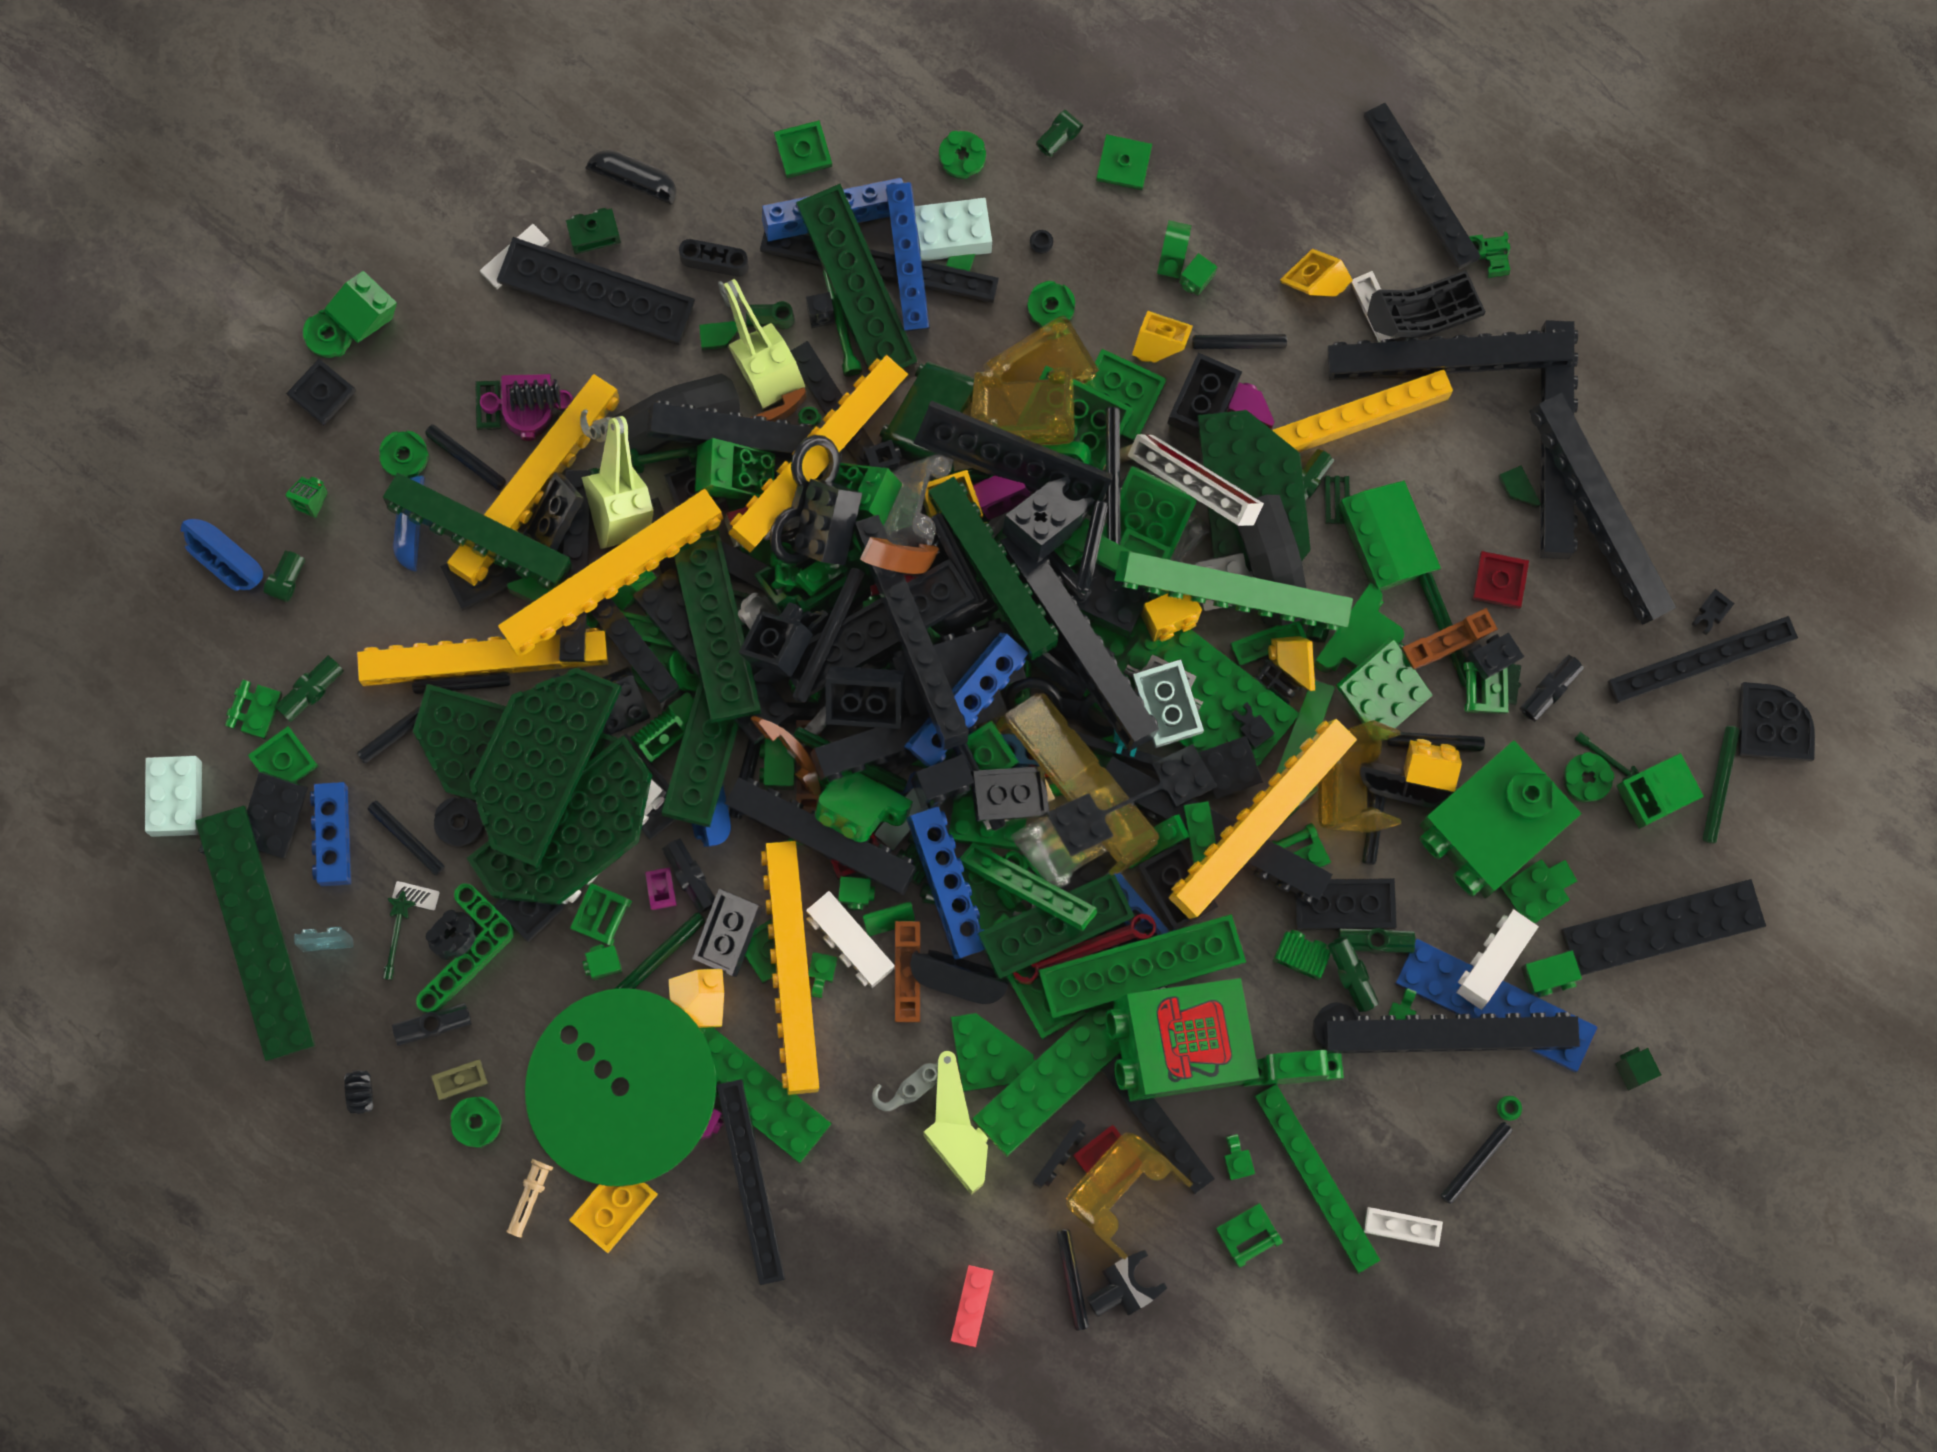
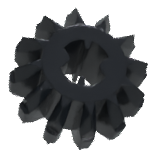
(358, 1092)

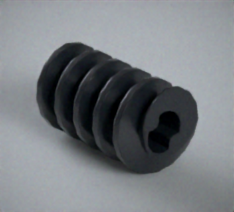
(535, 395)

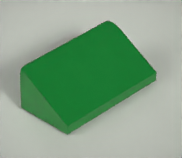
(884, 919)

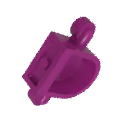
(523, 423)

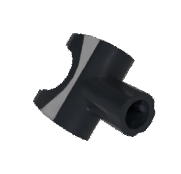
(1123, 1288)

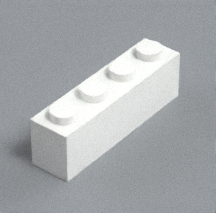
(850, 939)
(1497, 958)

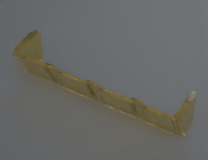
(1077, 773)

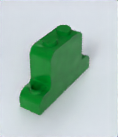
(1363, 636)
(859, 805)
(1297, 1068)

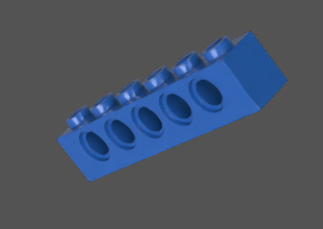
(866, 201)
(908, 256)
(1013, 656)
(935, 874)

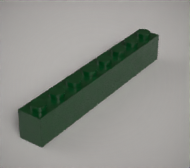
(476, 531)
(993, 568)

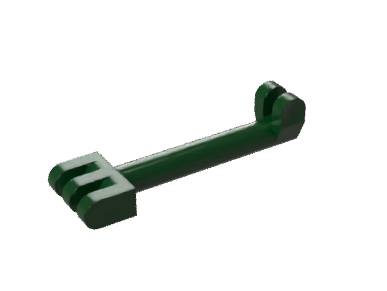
(639, 460)

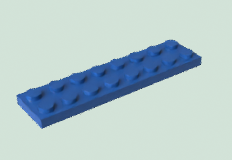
(1436, 979)

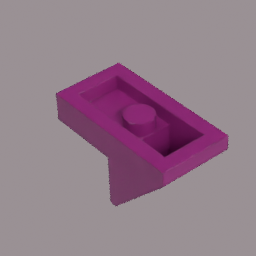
(660, 889)

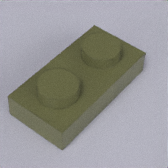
(459, 1080)

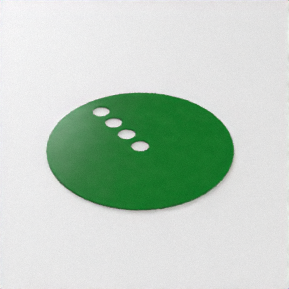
(668, 1097)

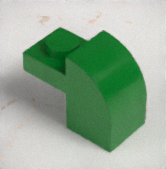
(1174, 249)

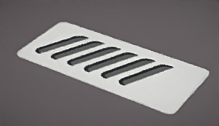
(423, 897)

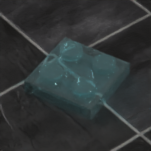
(332, 939)

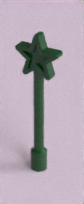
(1585, 741)
(400, 909)

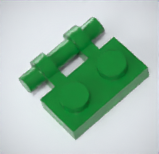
(260, 712)

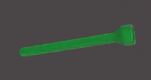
(850, 365)

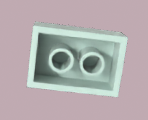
(953, 229)
(1170, 701)
(173, 795)

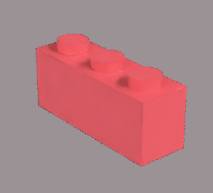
(971, 1306)

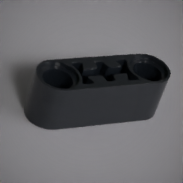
(717, 264)

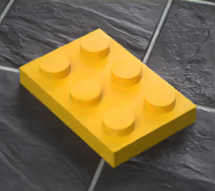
(612, 1212)

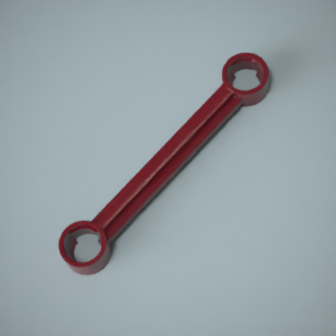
(1091, 947)

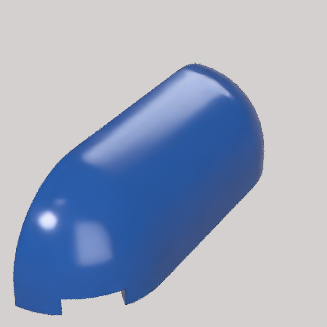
(407, 538)
(221, 555)
(720, 825)

